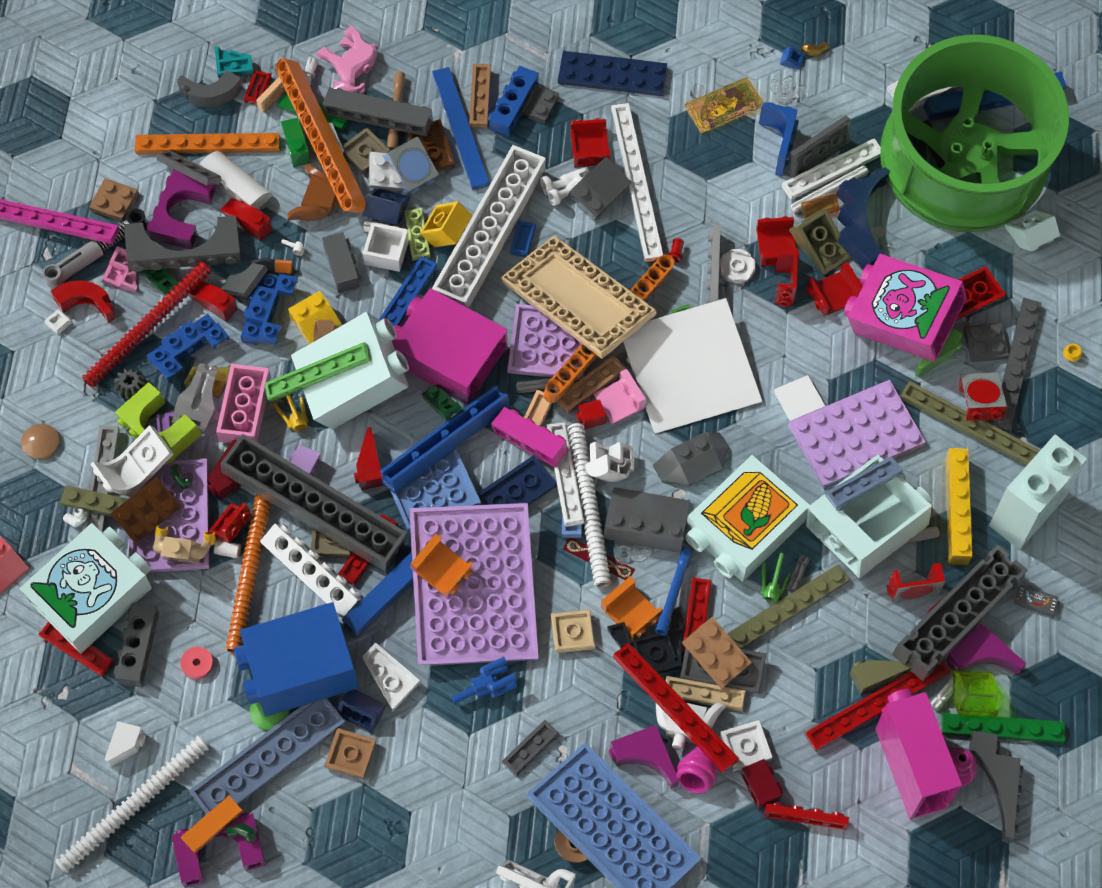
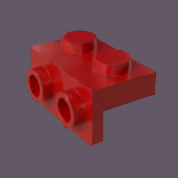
(231, 522)

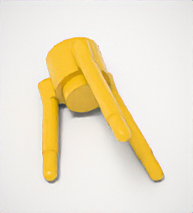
(297, 420)

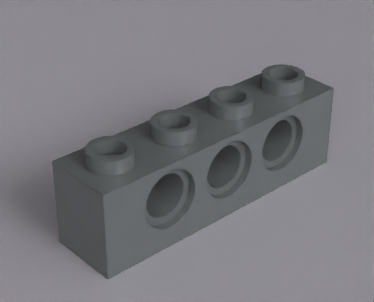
(135, 674)

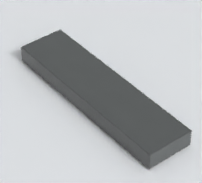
(188, 168)

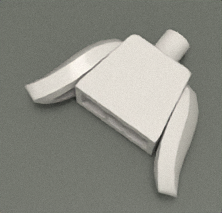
(674, 732)

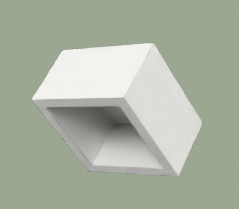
(385, 247)

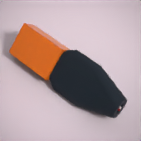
(278, 266)

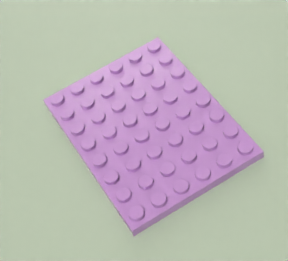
(496, 604)

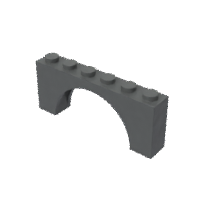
(147, 255)

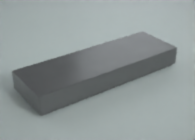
(530, 748)

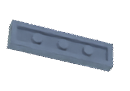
(863, 483)

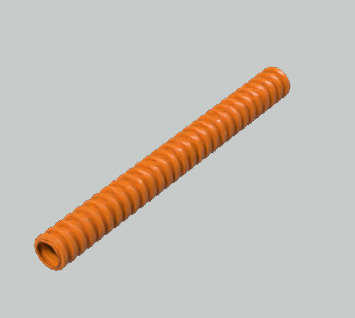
(248, 573)

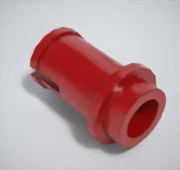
(676, 250)

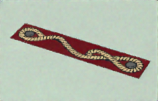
(581, 550)

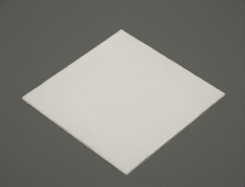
(691, 366)

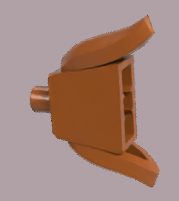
(318, 198)

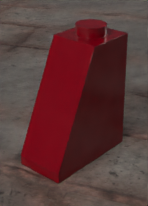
(220, 483)

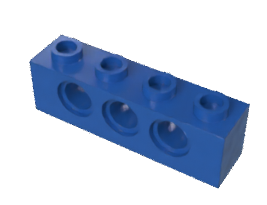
(505, 123)

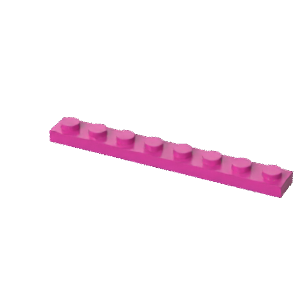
(58, 221)

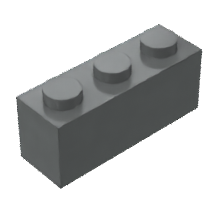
(341, 262)

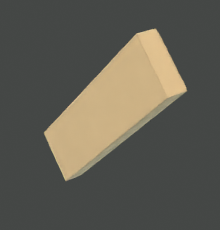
(707, 693)

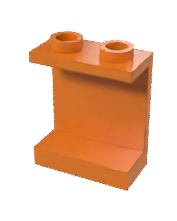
(441, 567)
(630, 606)

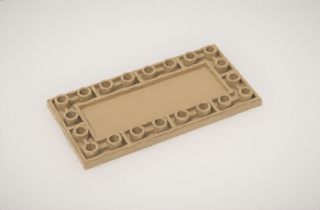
(578, 296)

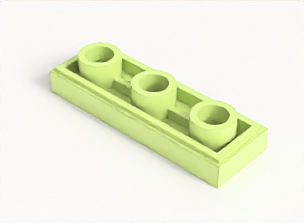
(415, 224)

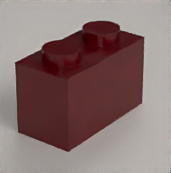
(761, 783)

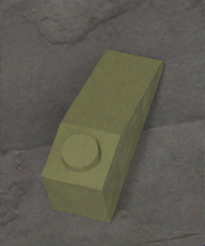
(876, 673)

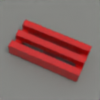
(251, 85)

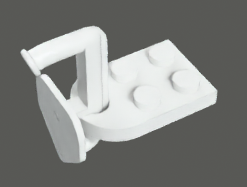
(527, 878)

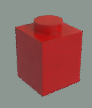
(591, 414)

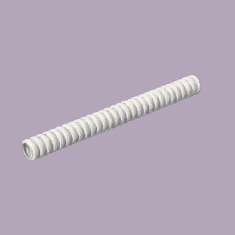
(589, 506)
(132, 804)

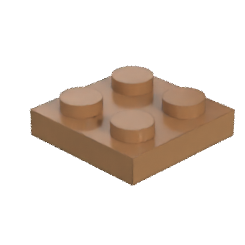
(113, 199)
(350, 753)

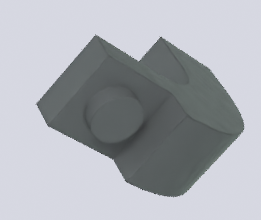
(213, 94)

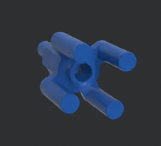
(488, 683)

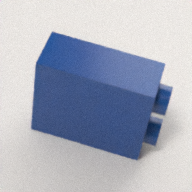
(296, 660)

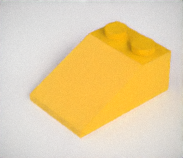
(307, 311)

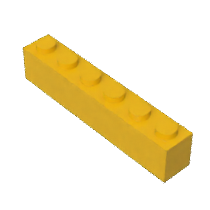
(958, 506)

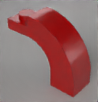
(83, 292)

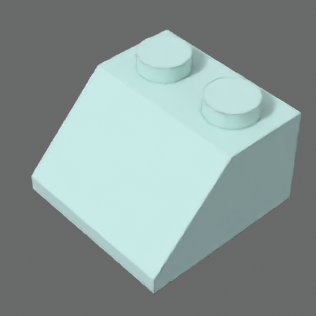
(1033, 229)

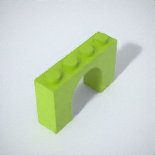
(142, 406)

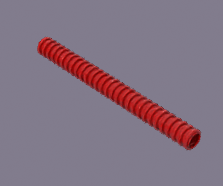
(147, 324)

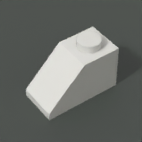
(124, 743)

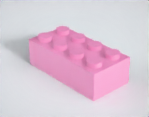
(243, 403)

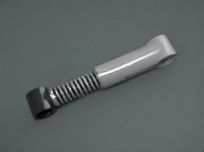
(87, 253)

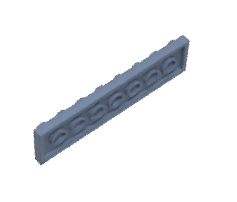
(269, 755)

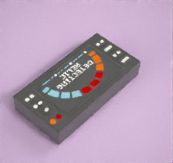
(1036, 600)

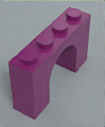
(178, 188)
(190, 865)

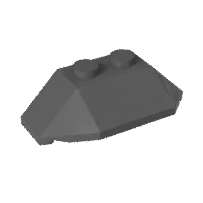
(693, 459)

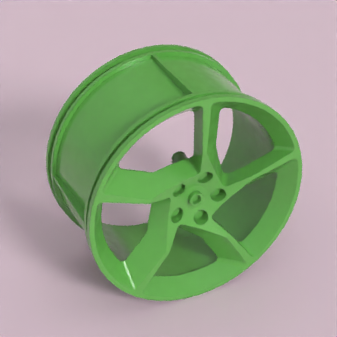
(968, 146)

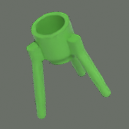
(772, 592)

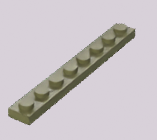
(979, 430)
(789, 607)

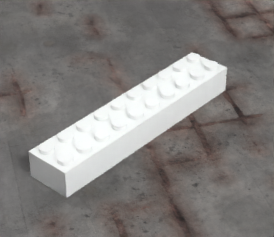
(490, 226)

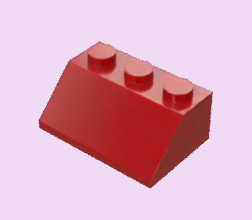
(980, 290)

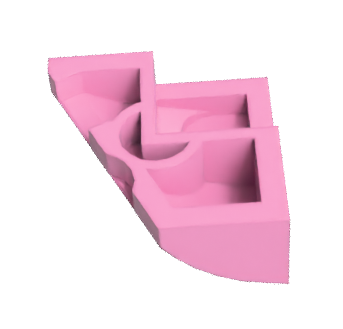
(118, 274)

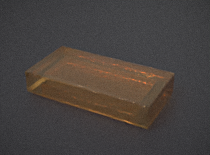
(826, 201)

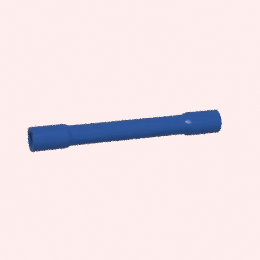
(665, 617)

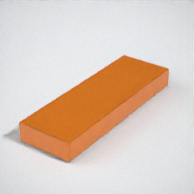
(211, 824)

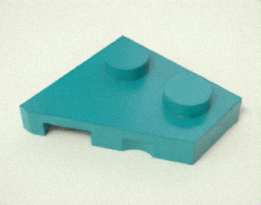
(233, 62)

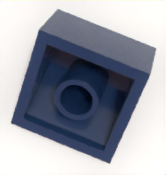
(385, 206)

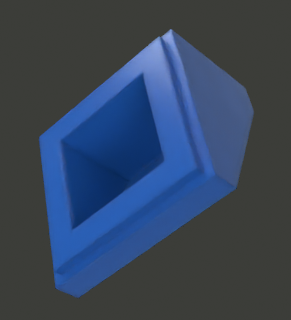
(792, 58)

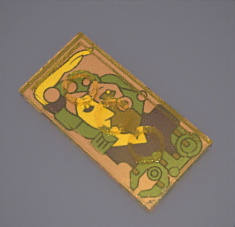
(723, 105)

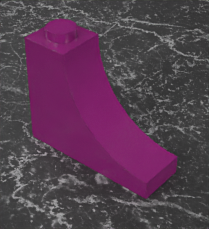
(984, 648)
(645, 749)

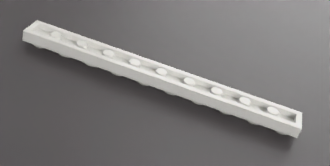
(638, 188)

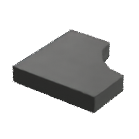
(244, 282)

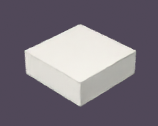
(57, 322)

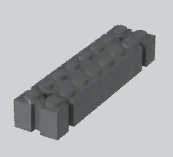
(959, 612)

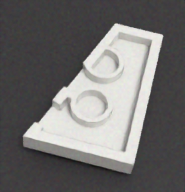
(390, 676)

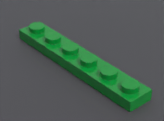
(1004, 727)

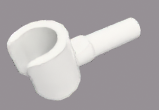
(298, 248)

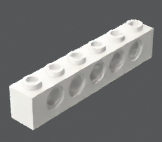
(274, 543)

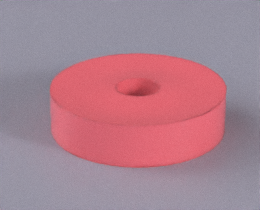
(201, 670)

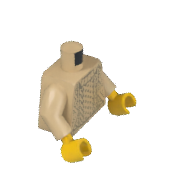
(181, 549)

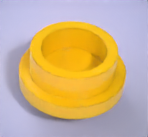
(1072, 352)

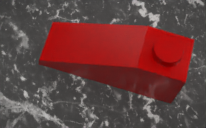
(248, 218)
(215, 300)
(368, 465)

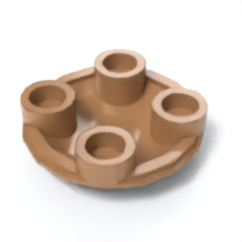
(40, 441)

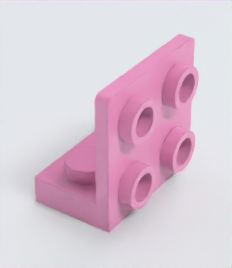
(621, 398)

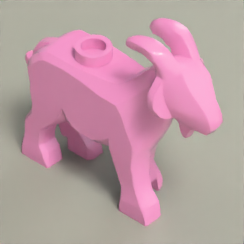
(353, 62)

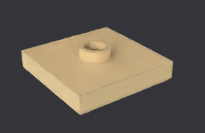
(572, 631)

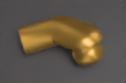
(813, 50)

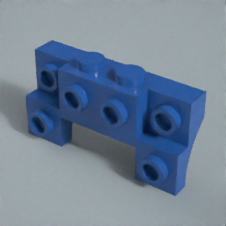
(263, 306)
(184, 343)

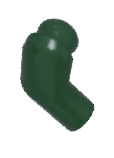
(178, 478)
(243, 830)

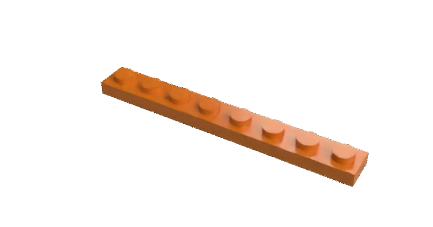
(207, 143)

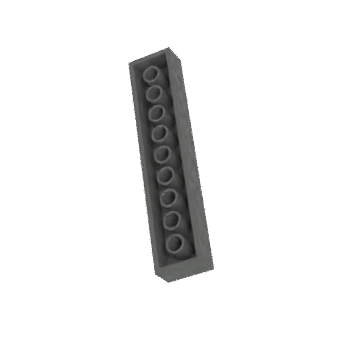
(313, 502)

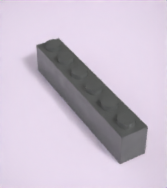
(378, 111)

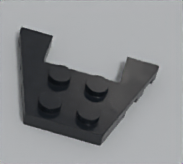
(660, 651)

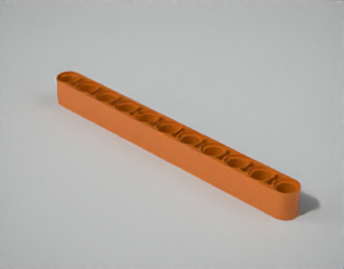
(320, 136)
(584, 360)

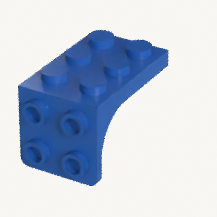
(785, 122)

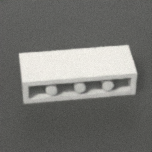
(236, 181)

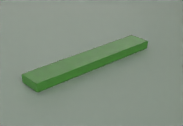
(317, 371)

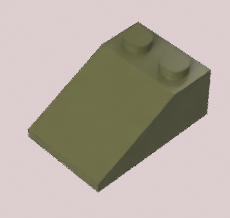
(819, 241)

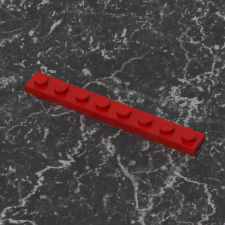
(869, 707)
(676, 708)

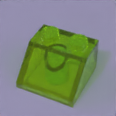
(976, 693)

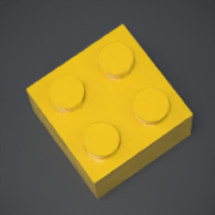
(446, 224)

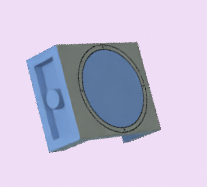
(412, 165)

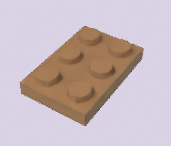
(716, 652)

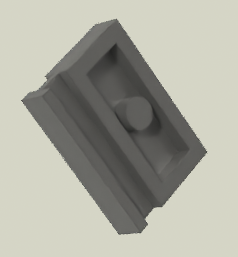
(540, 104)

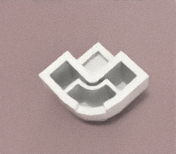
(611, 462)

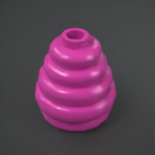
(968, 768)
(696, 772)

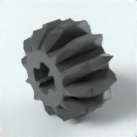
(122, 383)

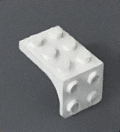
(135, 464)

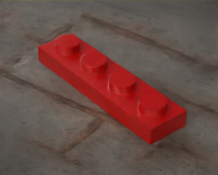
(814, 817)

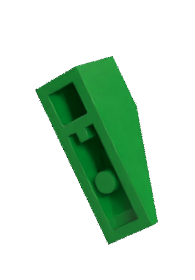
(295, 142)

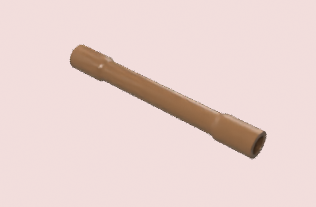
(399, 81)

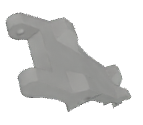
(197, 399)

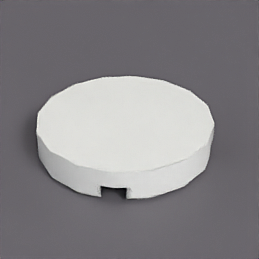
(737, 266)

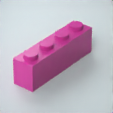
(530, 437)

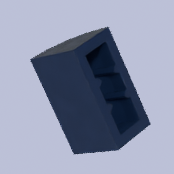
(361, 709)

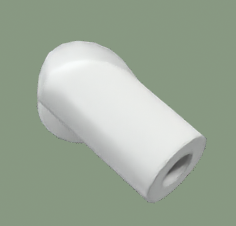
(76, 519)

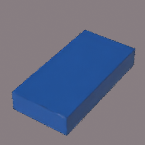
(523, 239)

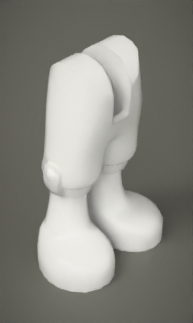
(566, 181)

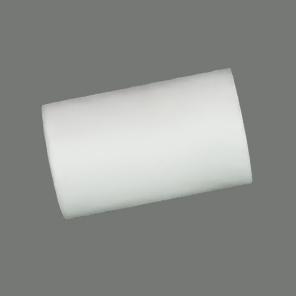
(227, 549)

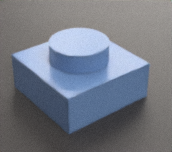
(571, 531)

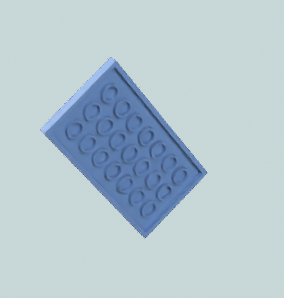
(612, 824)

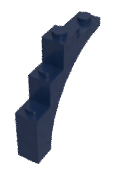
(853, 215)

